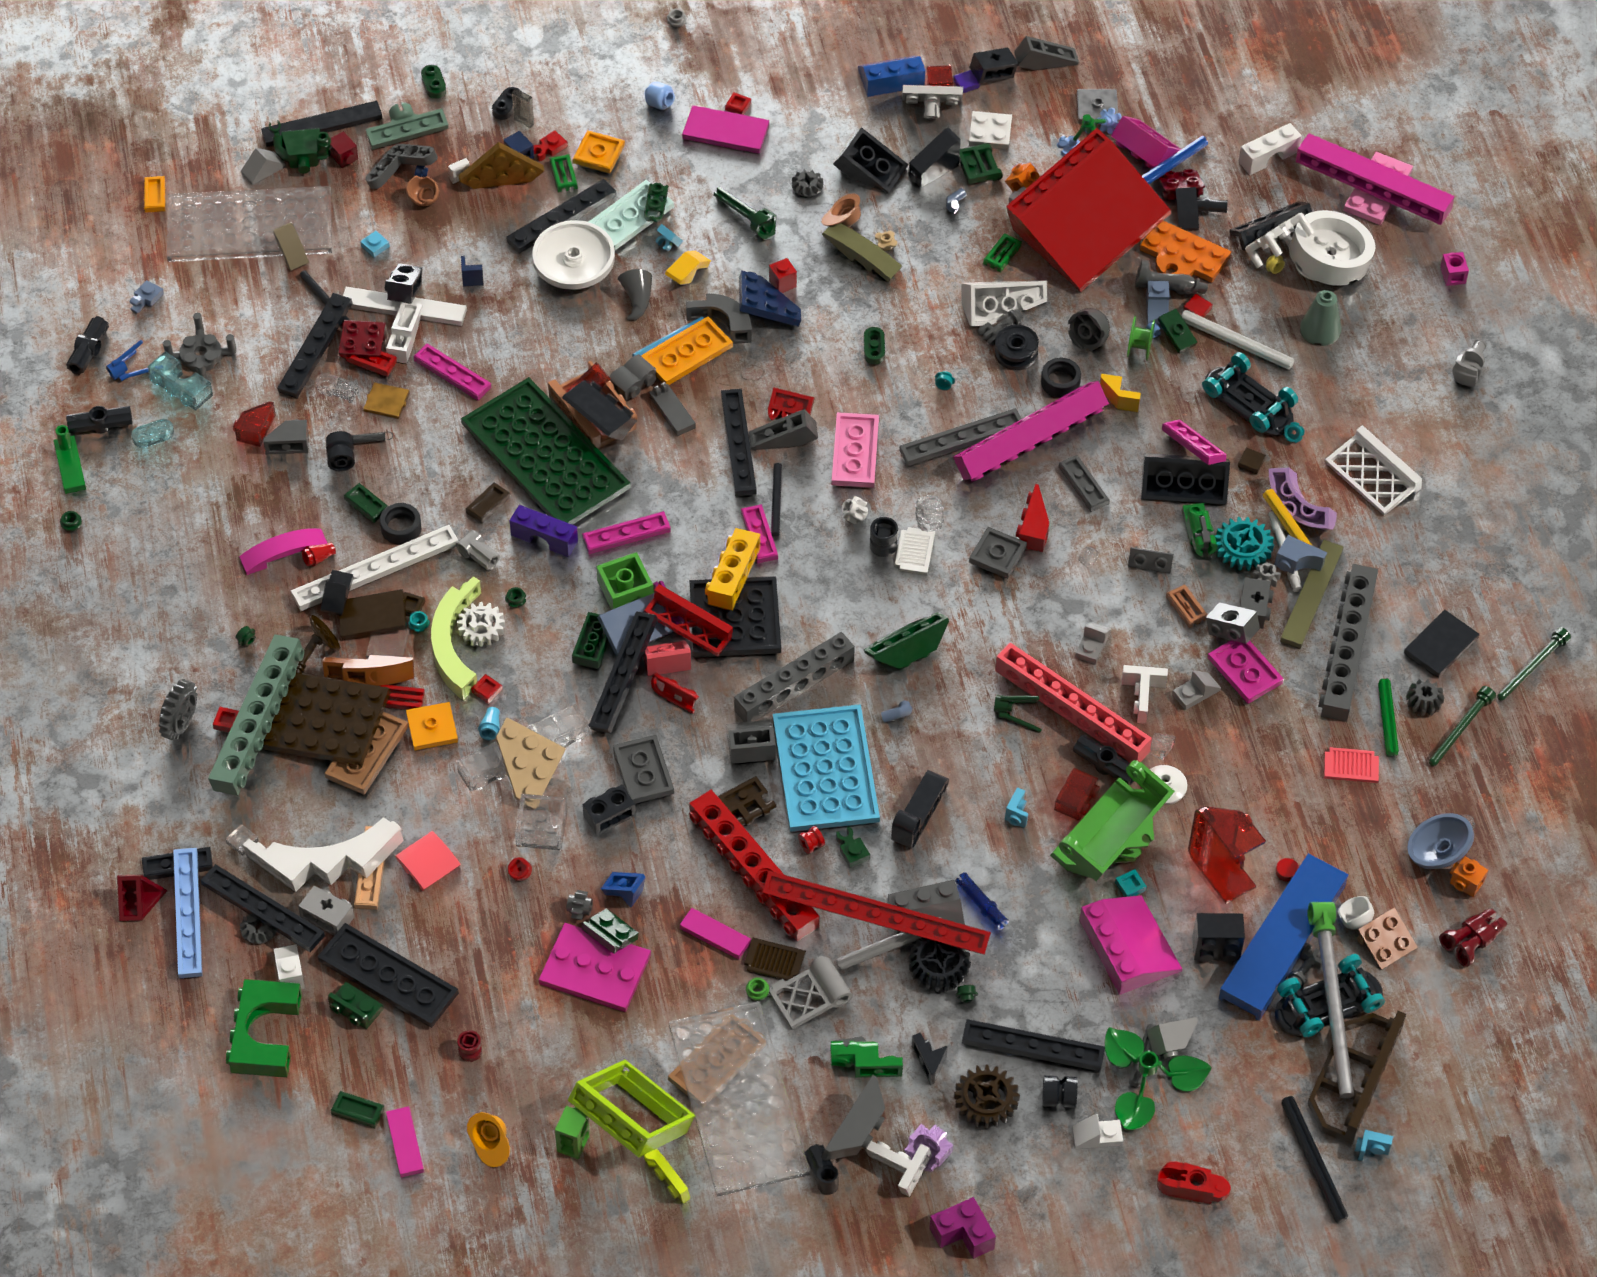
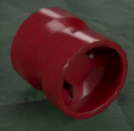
(468, 1051)

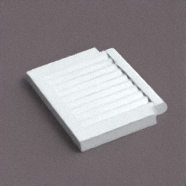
(914, 550)

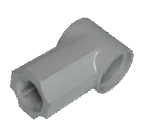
(474, 546)

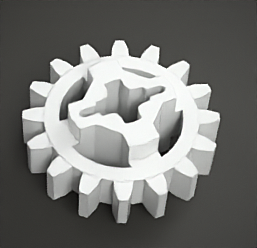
(481, 624)

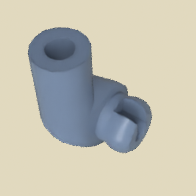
(953, 199)
(902, 711)

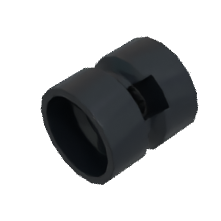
(340, 451)
(883, 536)
(1060, 1091)

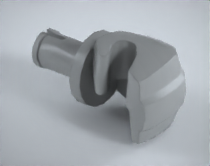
(1469, 364)

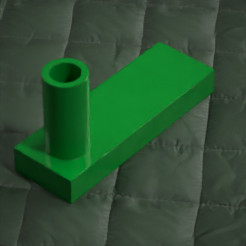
(69, 461)

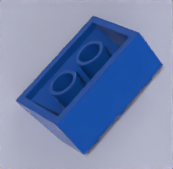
(891, 75)

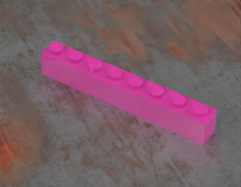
(1375, 179)
(1031, 430)

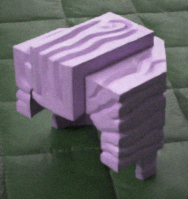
(933, 1139)

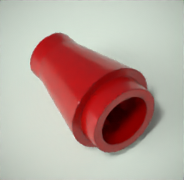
(316, 554)

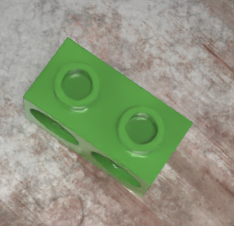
(572, 1132)

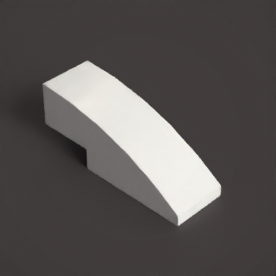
(404, 331)

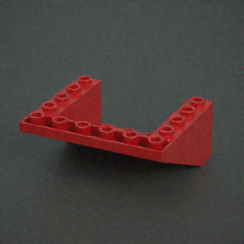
(1087, 210)

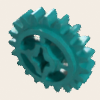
(1244, 544)

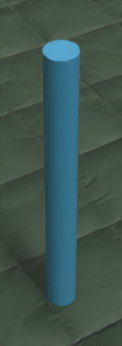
(663, 339)

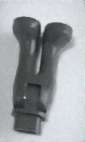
(1177, 282)

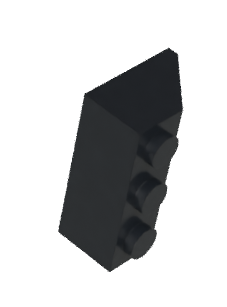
(601, 409)

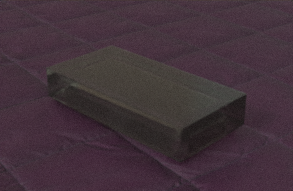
(523, 108)

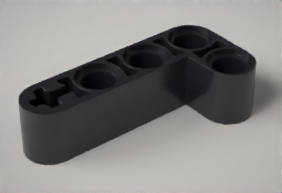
(912, 821)

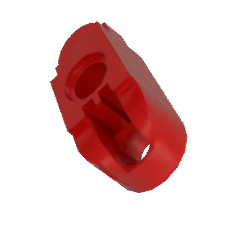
(1176, 1181)

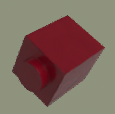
(343, 149)

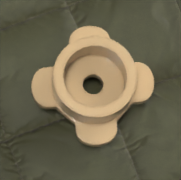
(886, 240)

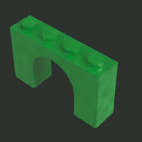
(256, 1000)

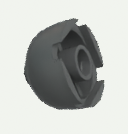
(1089, 328)

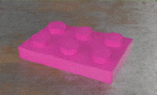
(1245, 669)

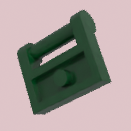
(973, 165)

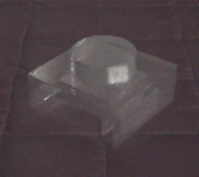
(239, 837)

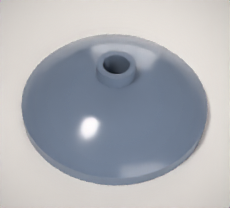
(1440, 841)

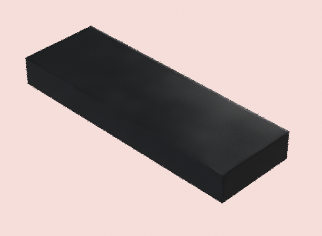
(163, 865)

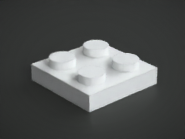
(990, 129)

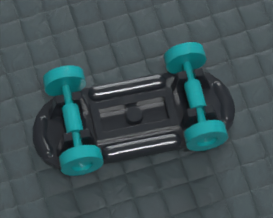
(1249, 398)
(1306, 1009)

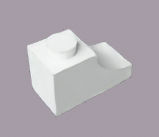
(289, 965)

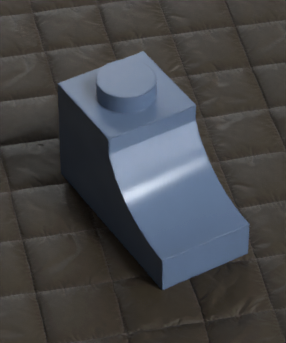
(1157, 300)
(1299, 555)

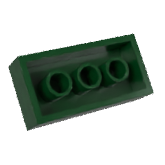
(590, 643)

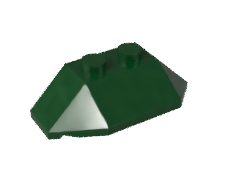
(909, 642)

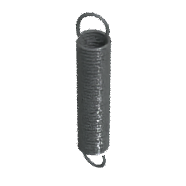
(370, 437)

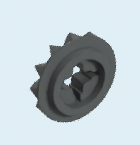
(802, 188)
(249, 932)

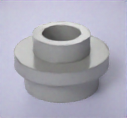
(676, 18)

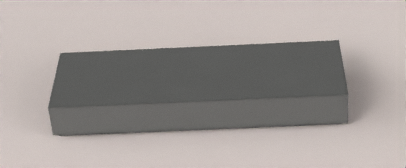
(1084, 483)

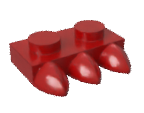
(788, 403)

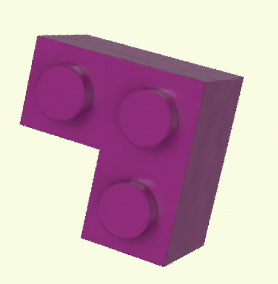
(966, 1223)

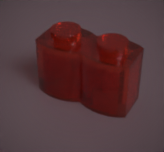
(1076, 794)

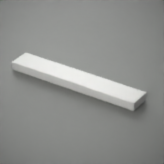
(431, 310)

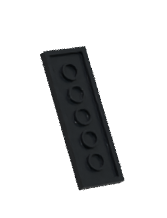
(388, 975)

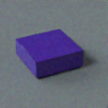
(967, 81)

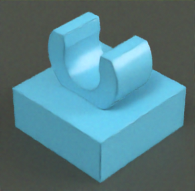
(669, 237)

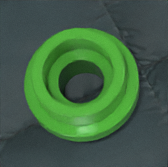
(760, 984)

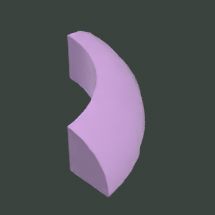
(1286, 486)

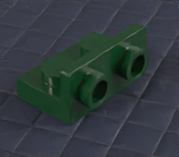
(355, 1005)

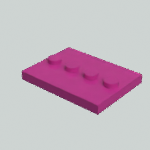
(592, 971)

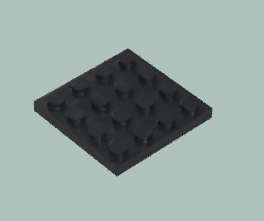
(753, 618)

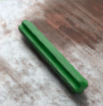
(1388, 717)

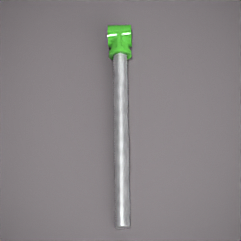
(1323, 918)

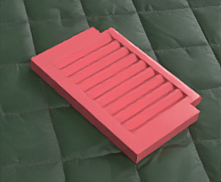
(1351, 765)

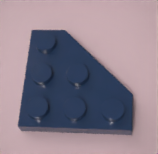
(764, 300)

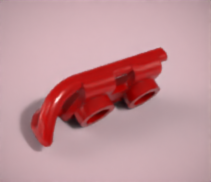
(671, 689)

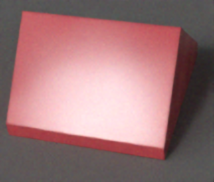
(667, 658)

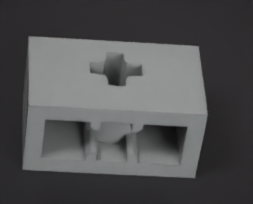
(326, 910)

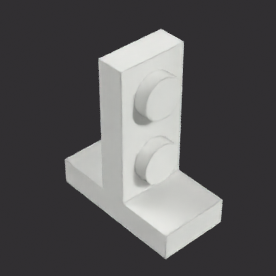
(1142, 679)
(902, 1162)

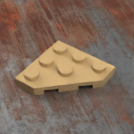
(527, 758)

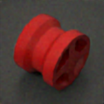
(811, 839)

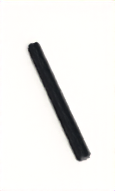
(1314, 1159)

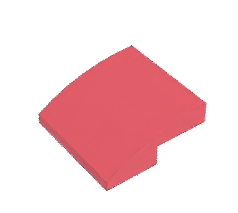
(428, 860)

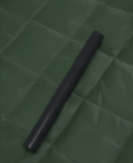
(317, 289)
(776, 499)

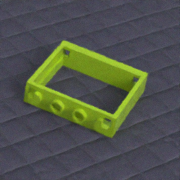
(589, 1101)

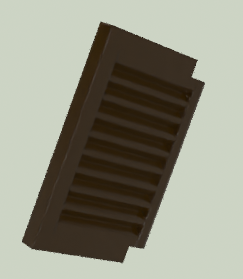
(774, 959)

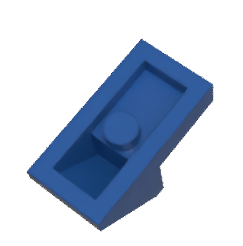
(626, 885)

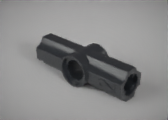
(87, 345)
(99, 419)
(1097, 754)

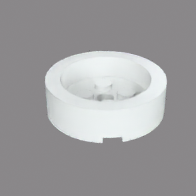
(1344, 237)

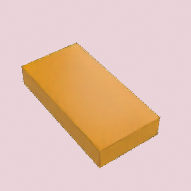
(154, 194)

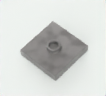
(1094, 101)

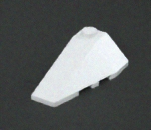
(993, 300)

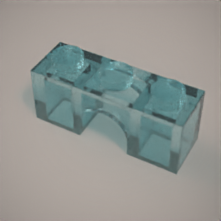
(190, 391)

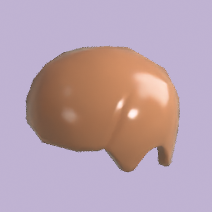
(422, 190)

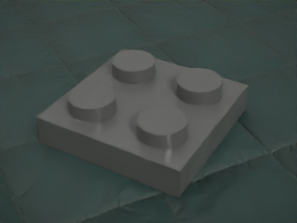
(997, 552)

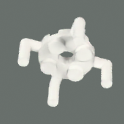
(1281, 231)

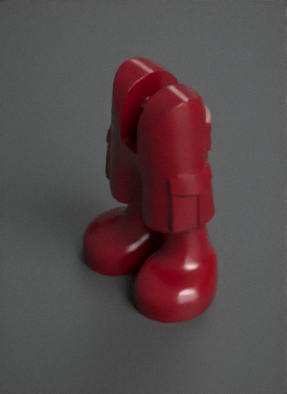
(1478, 930)

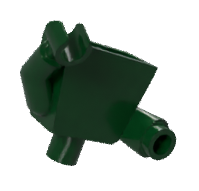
(301, 147)

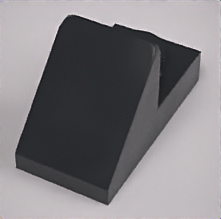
(336, 592)
(929, 1060)

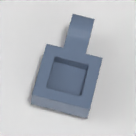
(146, 294)

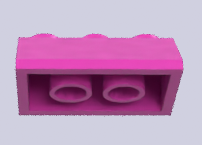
(1143, 141)

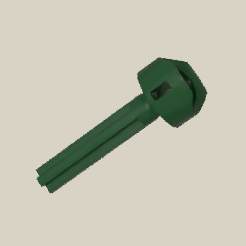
(761, 220)

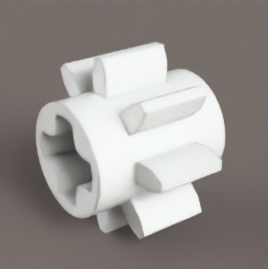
(854, 509)

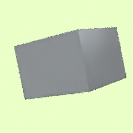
(261, 165)

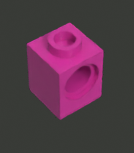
(1454, 268)

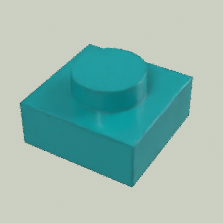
(1130, 884)

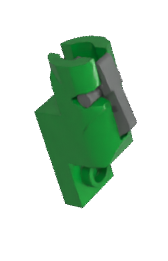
(1199, 528)
(865, 1058)

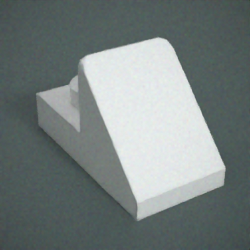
(1096, 1133)

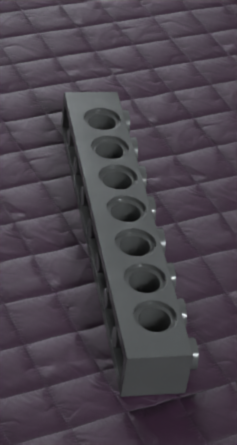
(1333, 705)

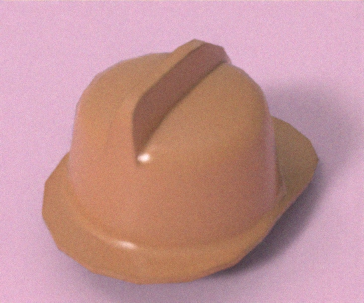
(844, 211)

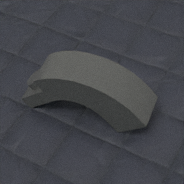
(725, 311)

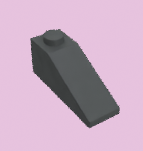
(1042, 54)
(785, 432)

